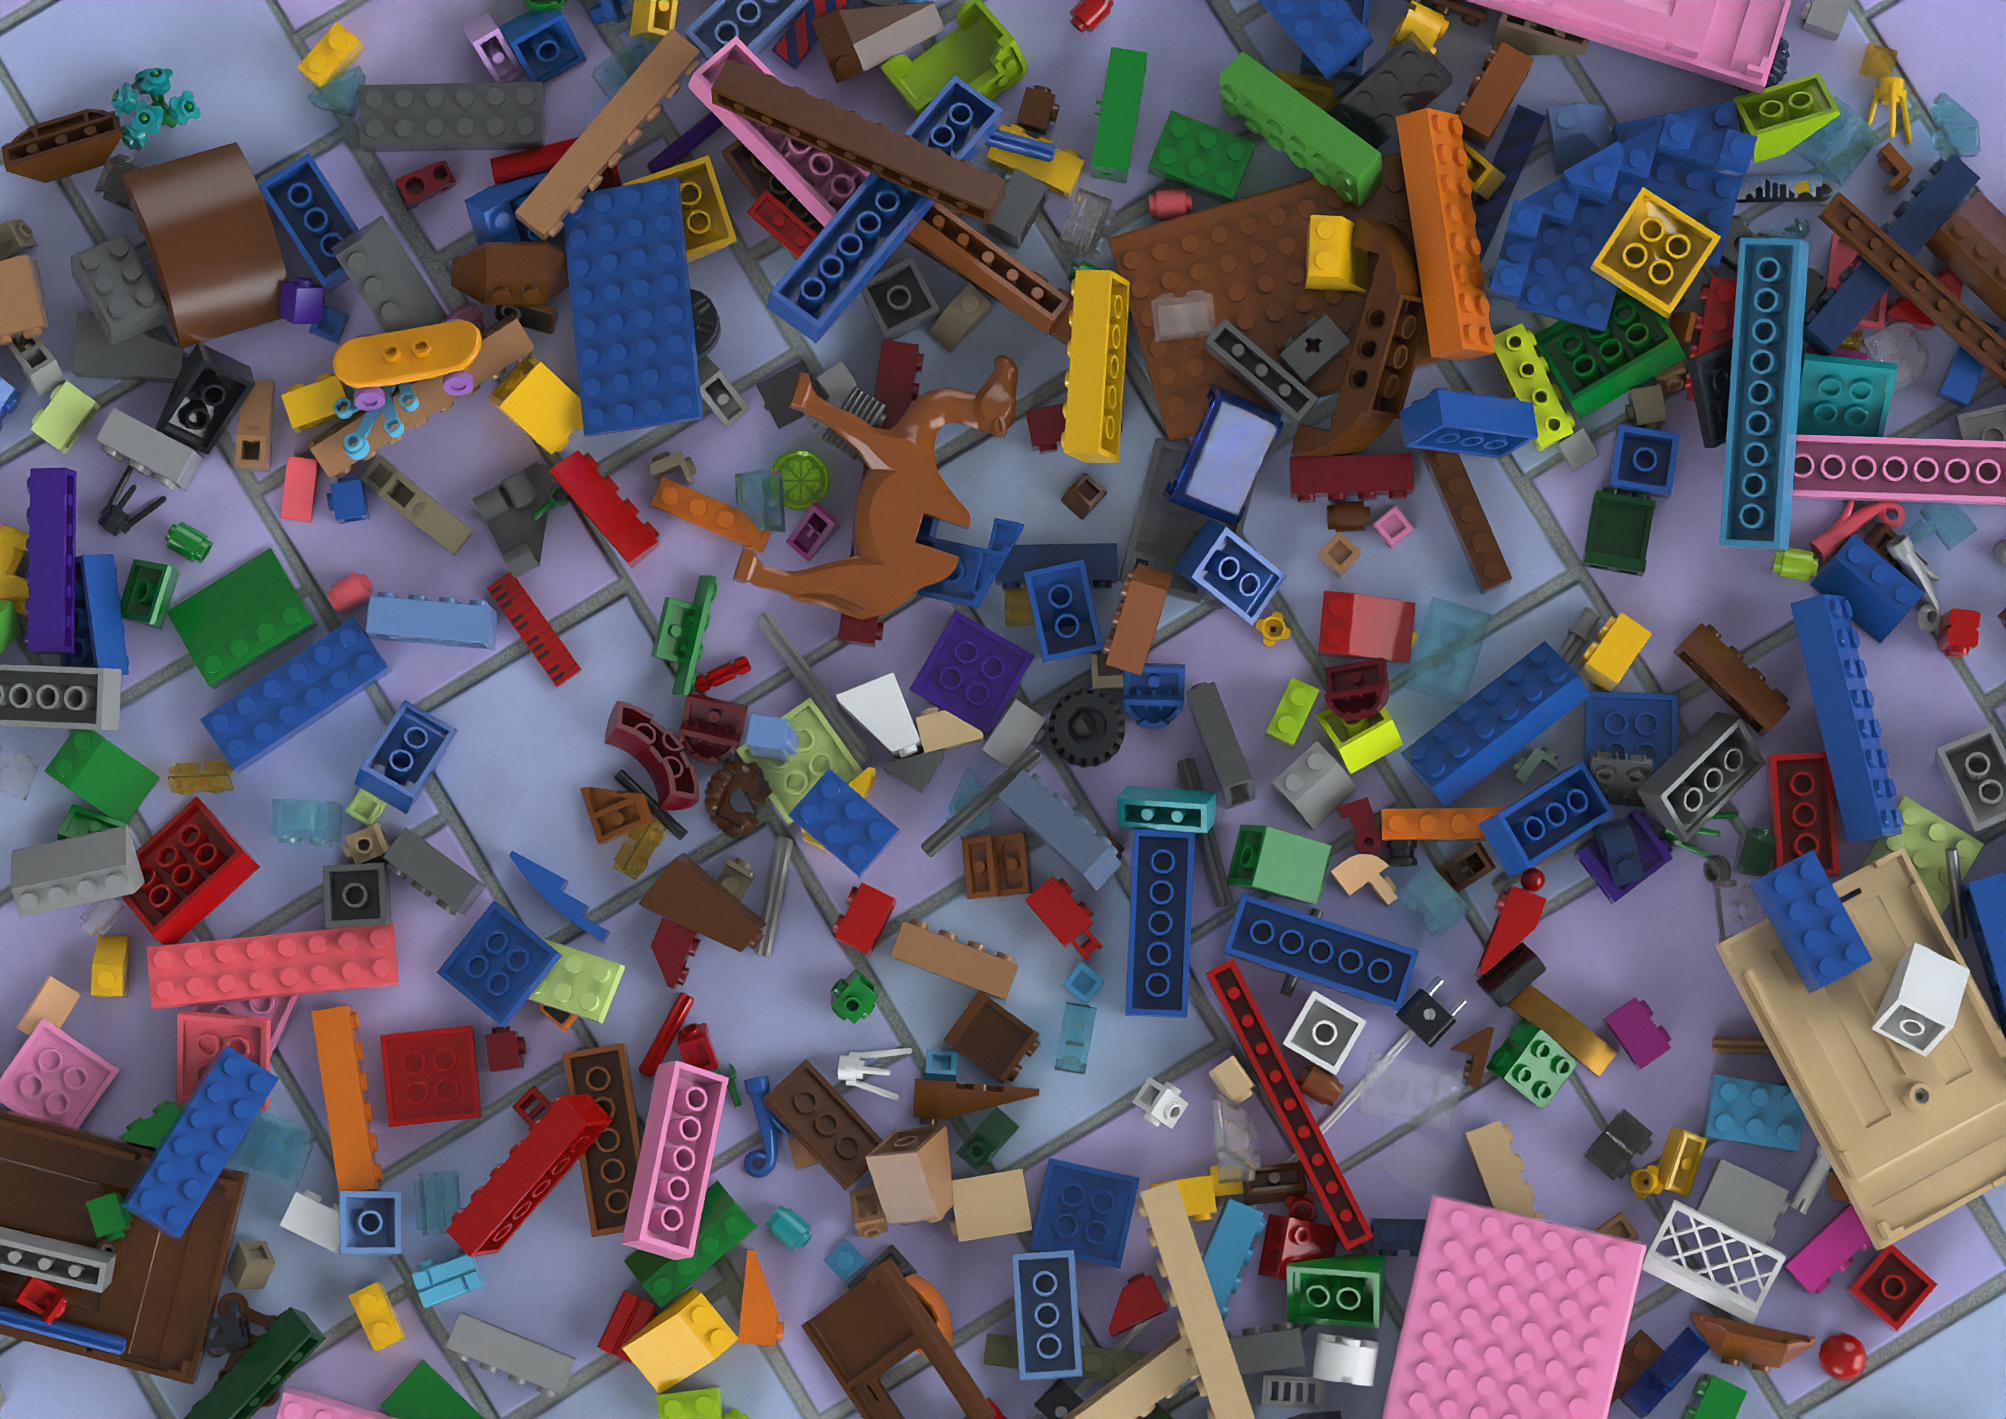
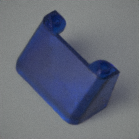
(1224, 456)

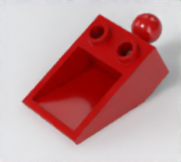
(1516, 918)

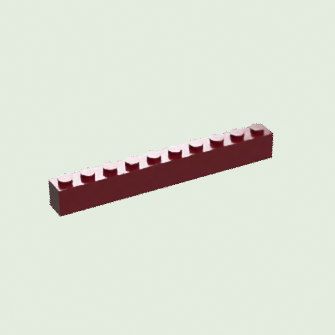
(896, 390)

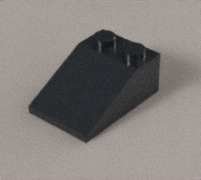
(205, 398)

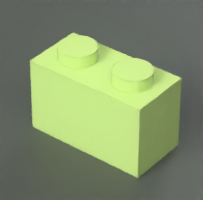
(64, 416)

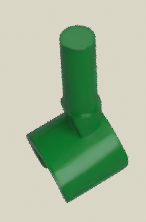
(551, 503)
(731, 1086)

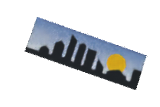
(1780, 188)

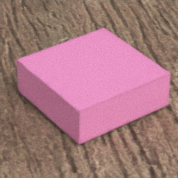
(1392, 526)

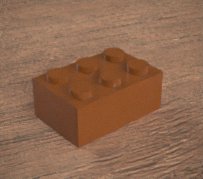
(1492, 93)
(1137, 618)

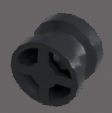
(1402, 853)

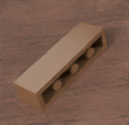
(954, 960)

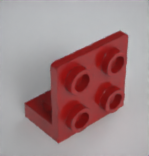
(1294, 1241)

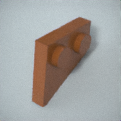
(615, 812)

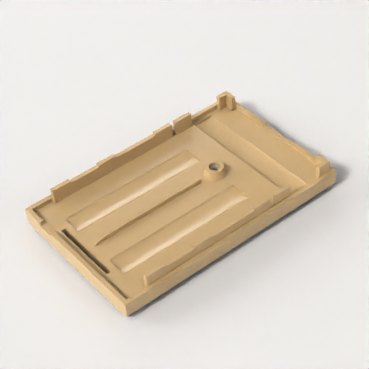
(1895, 1125)

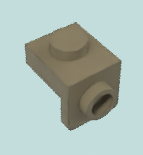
(665, 464)

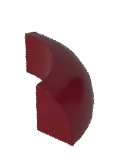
(657, 752)

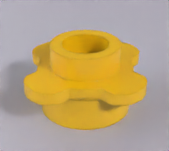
(1275, 620)
(1638, 1178)

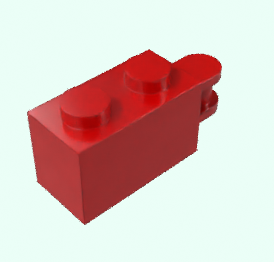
(1063, 915)

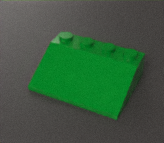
(1604, 365)
(241, 619)

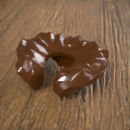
(718, 794)

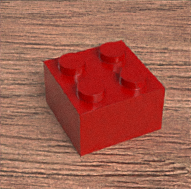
(865, 918)
(1891, 1287)

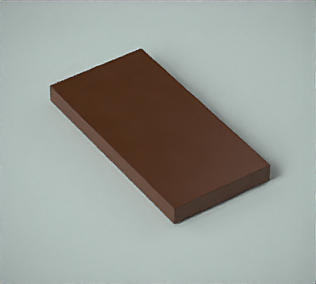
(823, 1123)

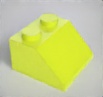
(1361, 740)

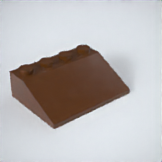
(1975, 250)

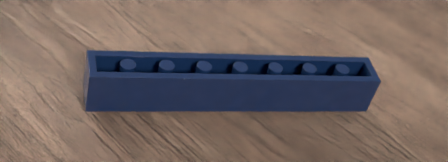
(1910, 229)

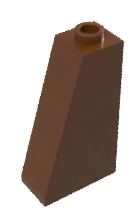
(702, 904)

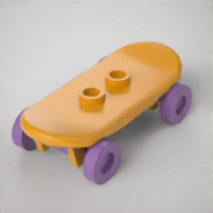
(408, 357)

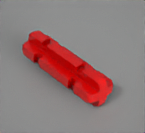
(722, 674)

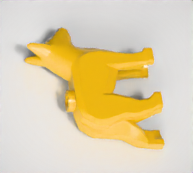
(11, 554)

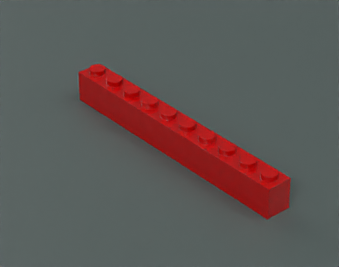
(1289, 1105)

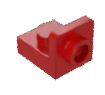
(696, 1046)

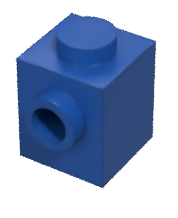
(348, 500)

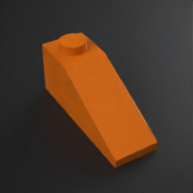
(759, 1312)

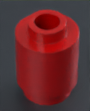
(1090, 14)

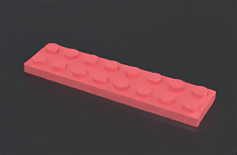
(272, 966)

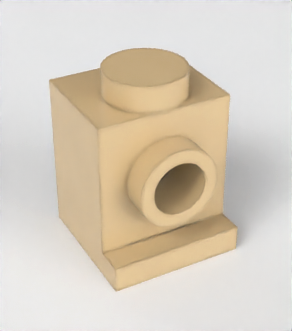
(378, 845)

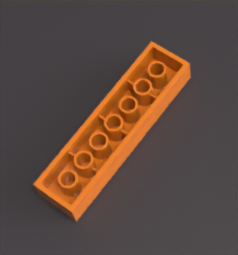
(1445, 235)

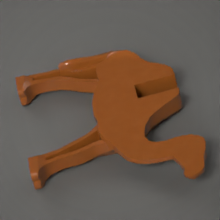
(891, 498)

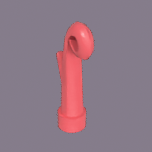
(1846, 525)

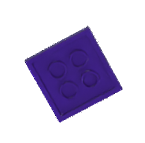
(972, 672)

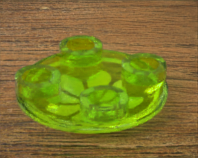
(804, 478)

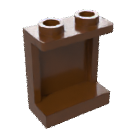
(992, 1038)

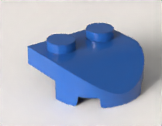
(1155, 695)

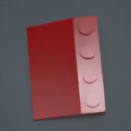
(187, 872)

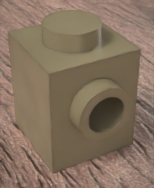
(1646, 407)

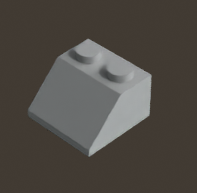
(1314, 785)

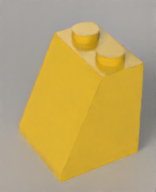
(1331, 258)
(539, 404)

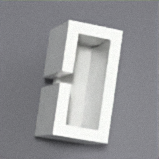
(313, 1219)

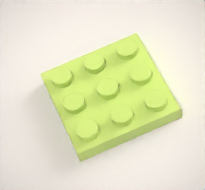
(816, 753)
(1925, 841)

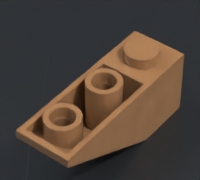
(255, 428)

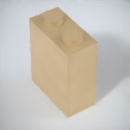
(990, 1206)

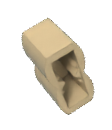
(1232, 1080)

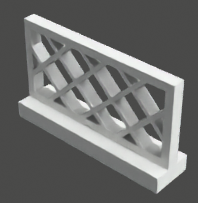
(1701, 1285)

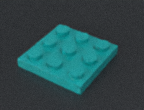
(1844, 396)

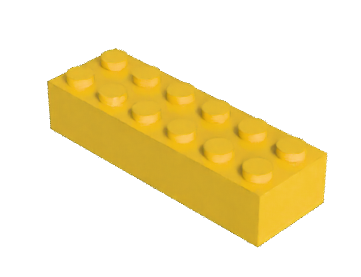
(1096, 366)

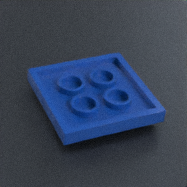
(1631, 725)
(499, 964)
(1085, 1212)

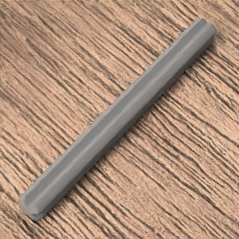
(813, 687)

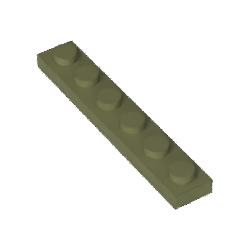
(1096, 1362)

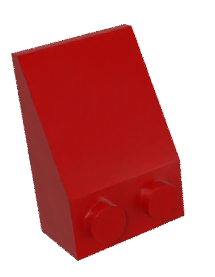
(1366, 627)

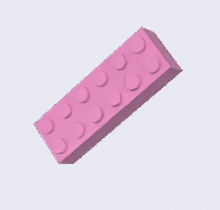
(675, 1160)

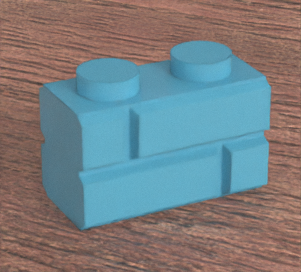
(447, 1279)

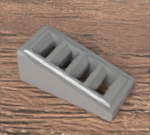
(1280, 1402)

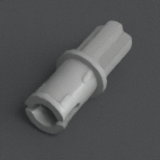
(1579, 634)

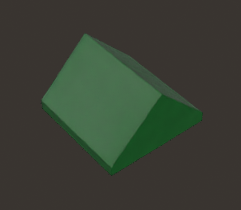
(148, 593)

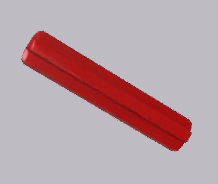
(666, 1034)

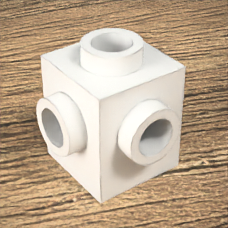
(1160, 1103)

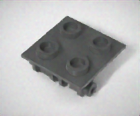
(1620, 778)

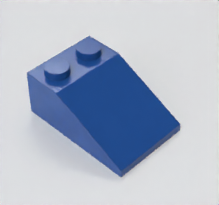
(1230, 571)
(1063, 611)
(405, 757)

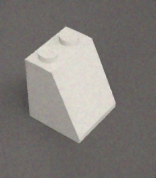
(883, 714)
(1921, 1000)

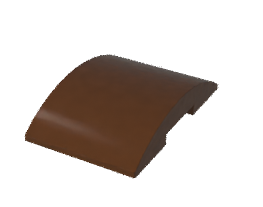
(209, 243)

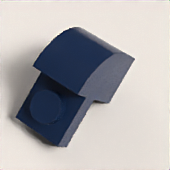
(1619, 848)

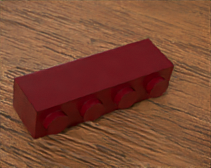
(1351, 476)

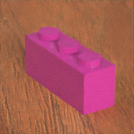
(1828, 1251)

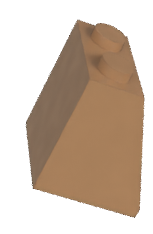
(21, 299)
(913, 1175)

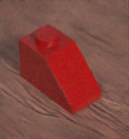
(1137, 1304)

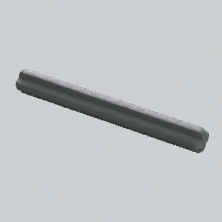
(979, 803)
(1207, 841)

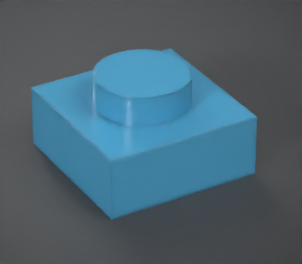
(1083, 983)
(941, 1065)
(845, 1260)

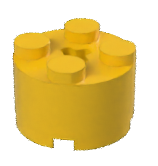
(1424, 22)

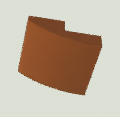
(997, 865)

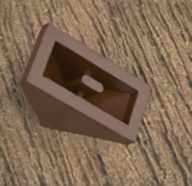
(1467, 867)

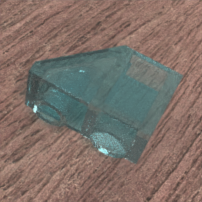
(1956, 129)

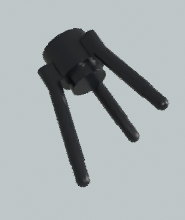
(114, 516)

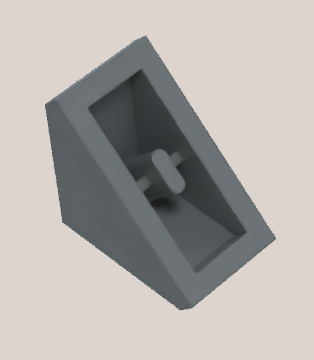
(916, 770)

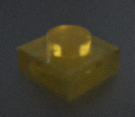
(1878, 61)

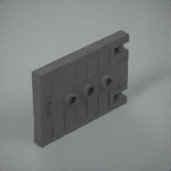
(1166, 530)

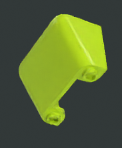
(976, 52)

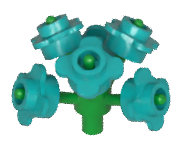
(150, 117)

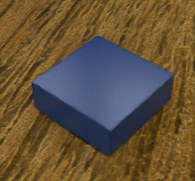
(331, 325)

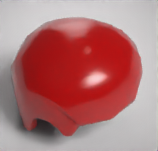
(1842, 1357)

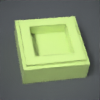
(365, 807)

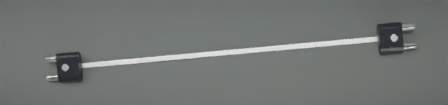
(1424, 1019)

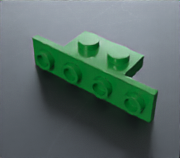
(681, 632)

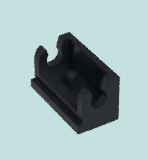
(234, 1334)

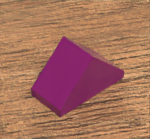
(813, 531)

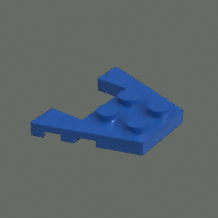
(976, 565)

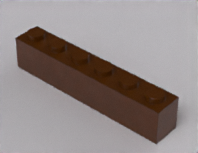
(1467, 519)

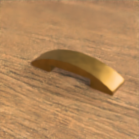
(1563, 1028)

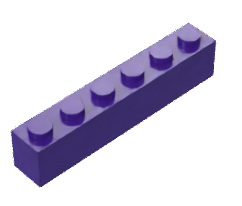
(51, 561)

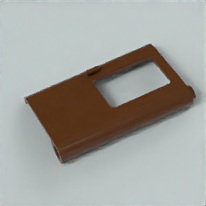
(874, 1331)

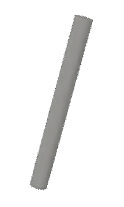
(1506, 882)

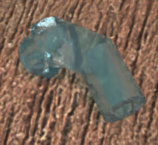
(1796, 230)

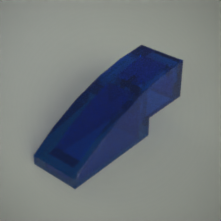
(1664, 1373)

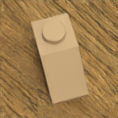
(945, 731)

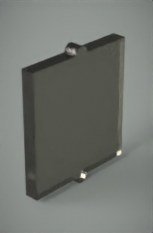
(778, 391)

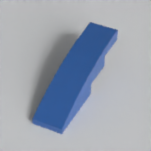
(551, 888)

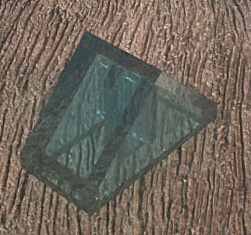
(340, 94)

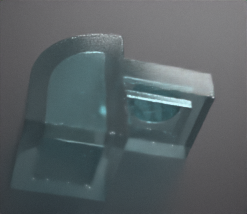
(1947, 522)

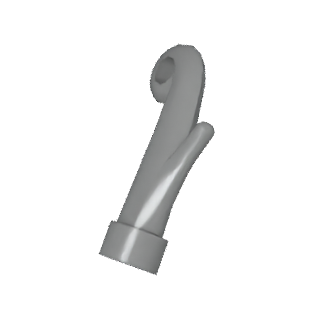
(1919, 574)

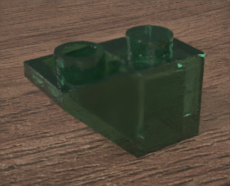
(1754, 852)
(987, 1139)

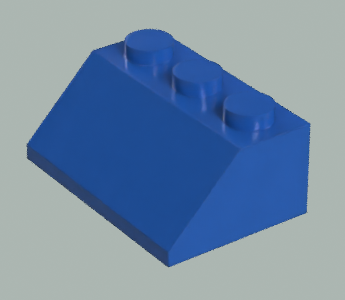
(1871, 585)

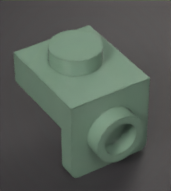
(1526, 765)

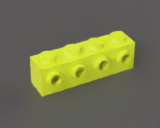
(1528, 380)

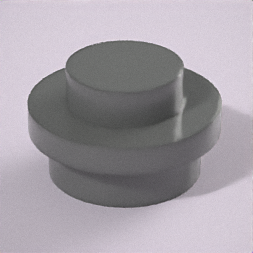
(1717, 869)

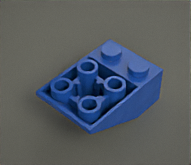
(494, 211)

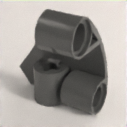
(508, 516)

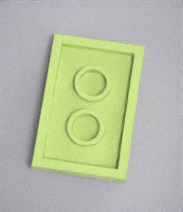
(579, 984)

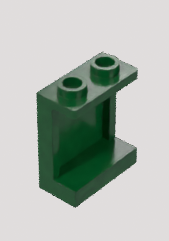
(1618, 532)

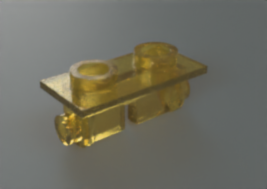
(187, 779)
(635, 859)

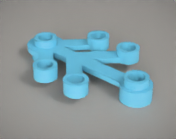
(362, 447)

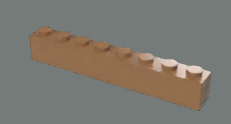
(608, 134)
(500, 347)

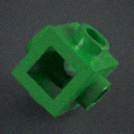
(854, 997)

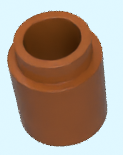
(1319, 1085)

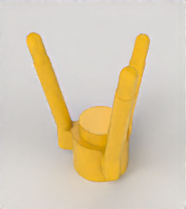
(1891, 94)

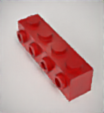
(1715, 321)

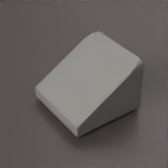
(1577, 450)

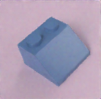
(370, 1223)

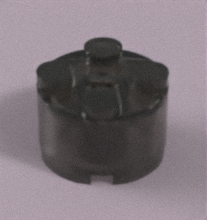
(111, 181)

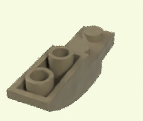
(416, 505)

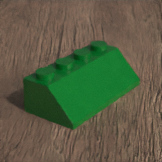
(720, 1230)

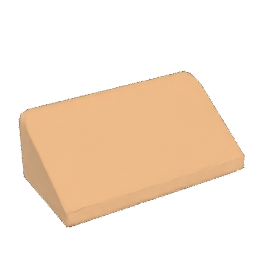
(52, 1002)

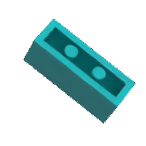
(1166, 809)

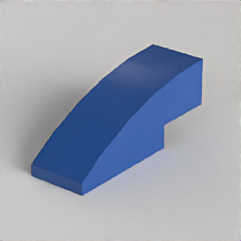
(1962, 376)

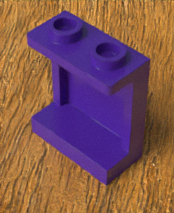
(1652, 853)

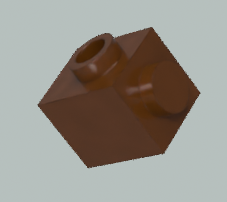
(1037, 109)

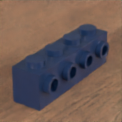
(1397, 1235)

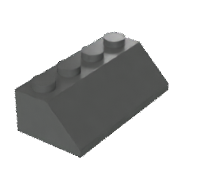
(388, 278)
(1702, 775)

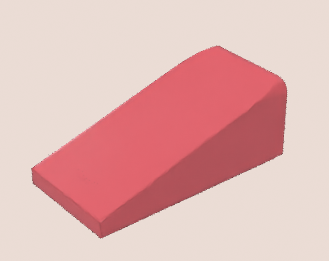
(299, 489)

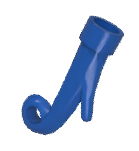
(767, 1122)

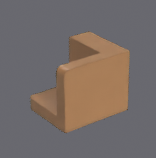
(1339, 554)

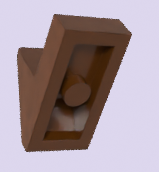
(1478, 1047)

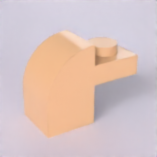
(1365, 869)

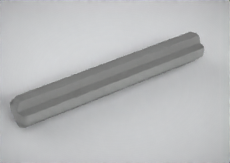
(774, 894)

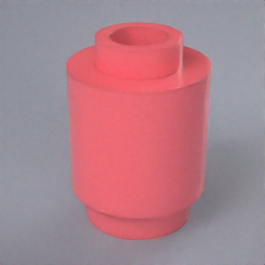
(1170, 203)
(350, 592)

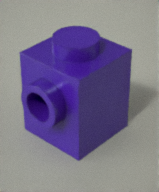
(301, 301)

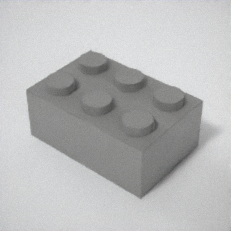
(148, 450)

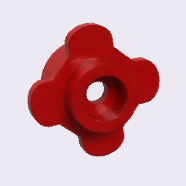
(1306, 1201)

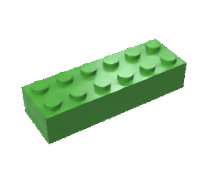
(1300, 130)

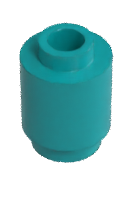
(789, 1228)

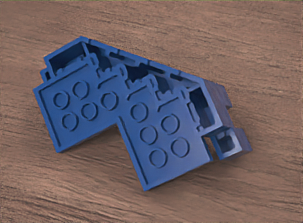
(1567, 223)

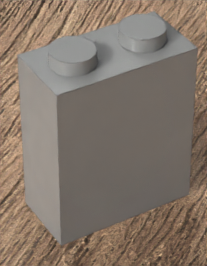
(1743, 1201)

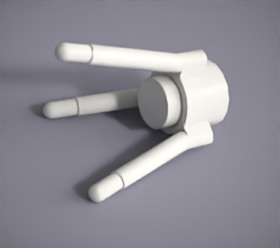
(852, 1068)

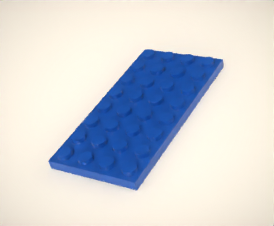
(632, 308)

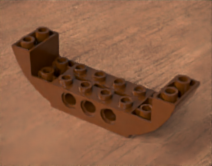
(1383, 350)

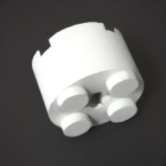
(1345, 1359)

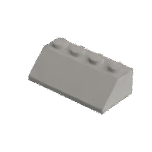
(75, 871)

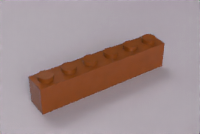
(991, 268)

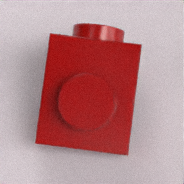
(42, 1298)

